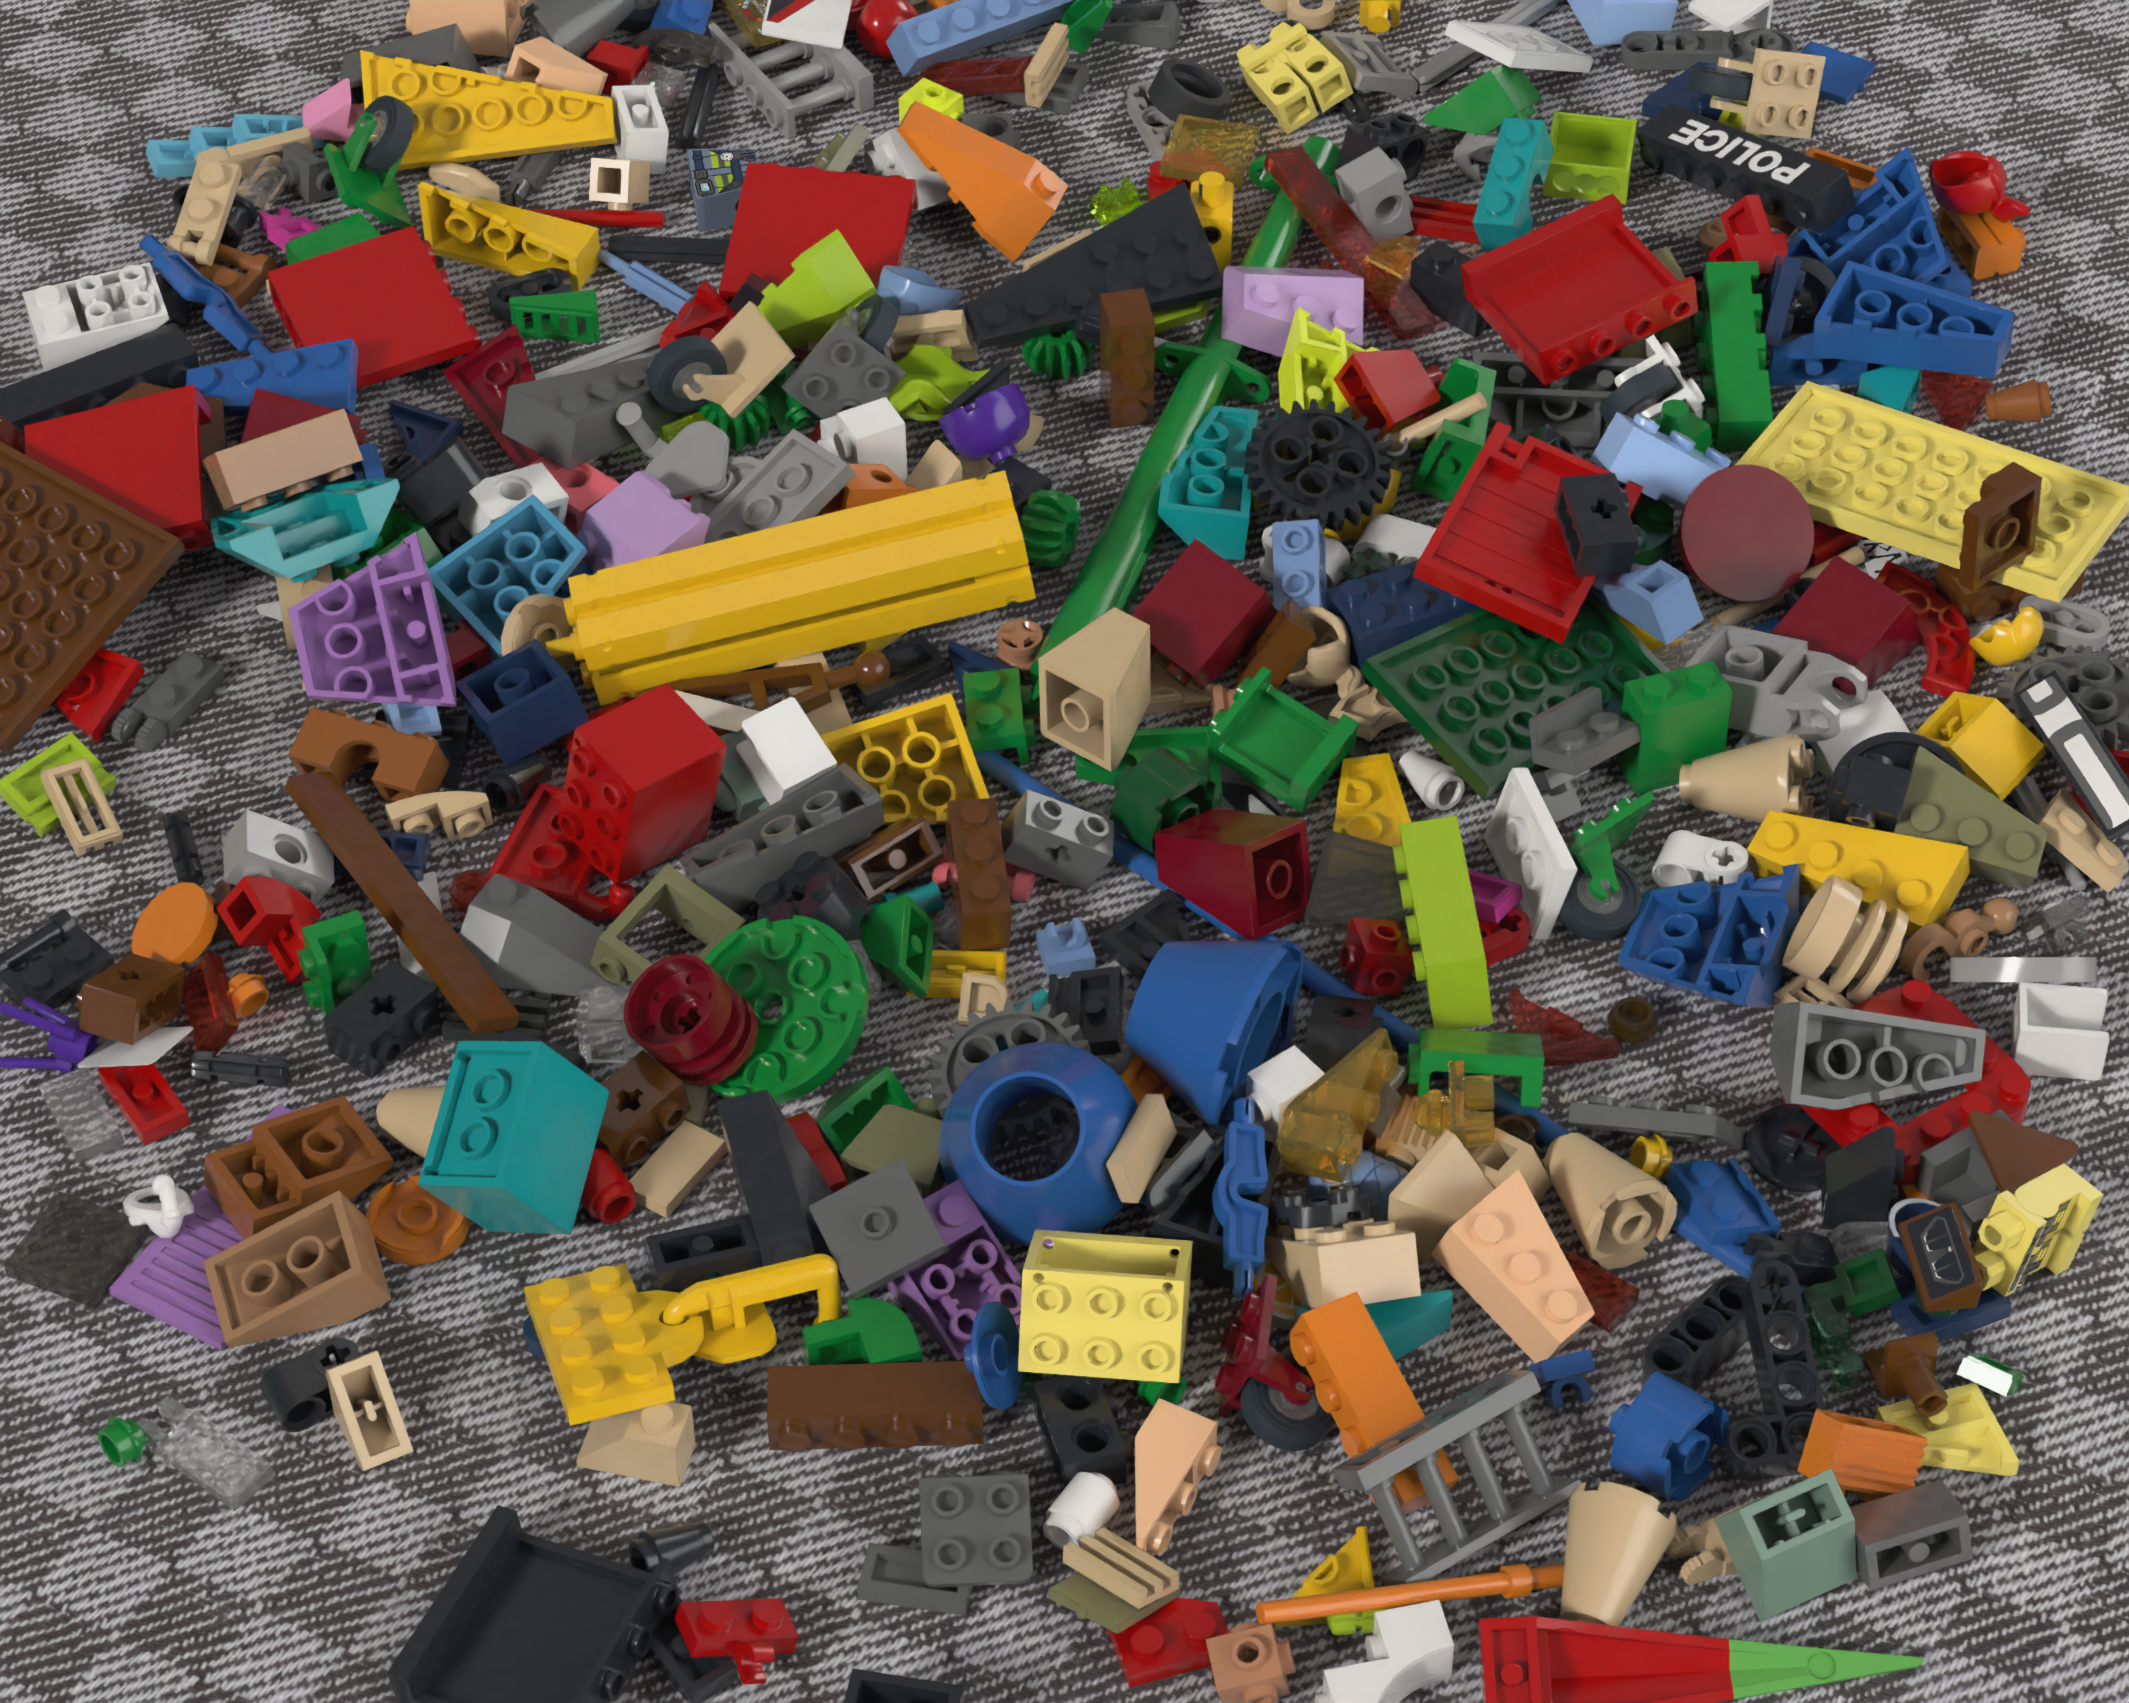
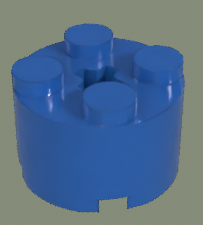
(1667, 1437)

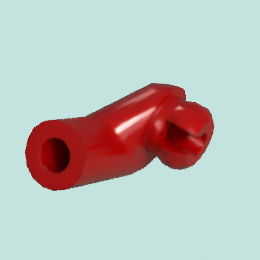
(607, 906)

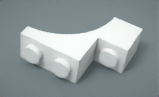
(1404, 1653)

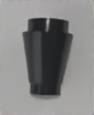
(516, 782)
(679, 1543)

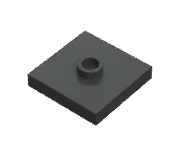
(878, 1228)

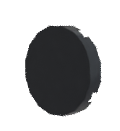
(1789, 1148)

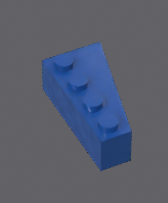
(1910, 325)

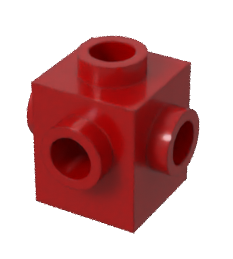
(1376, 956)

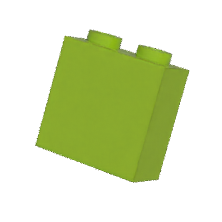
(1590, 157)

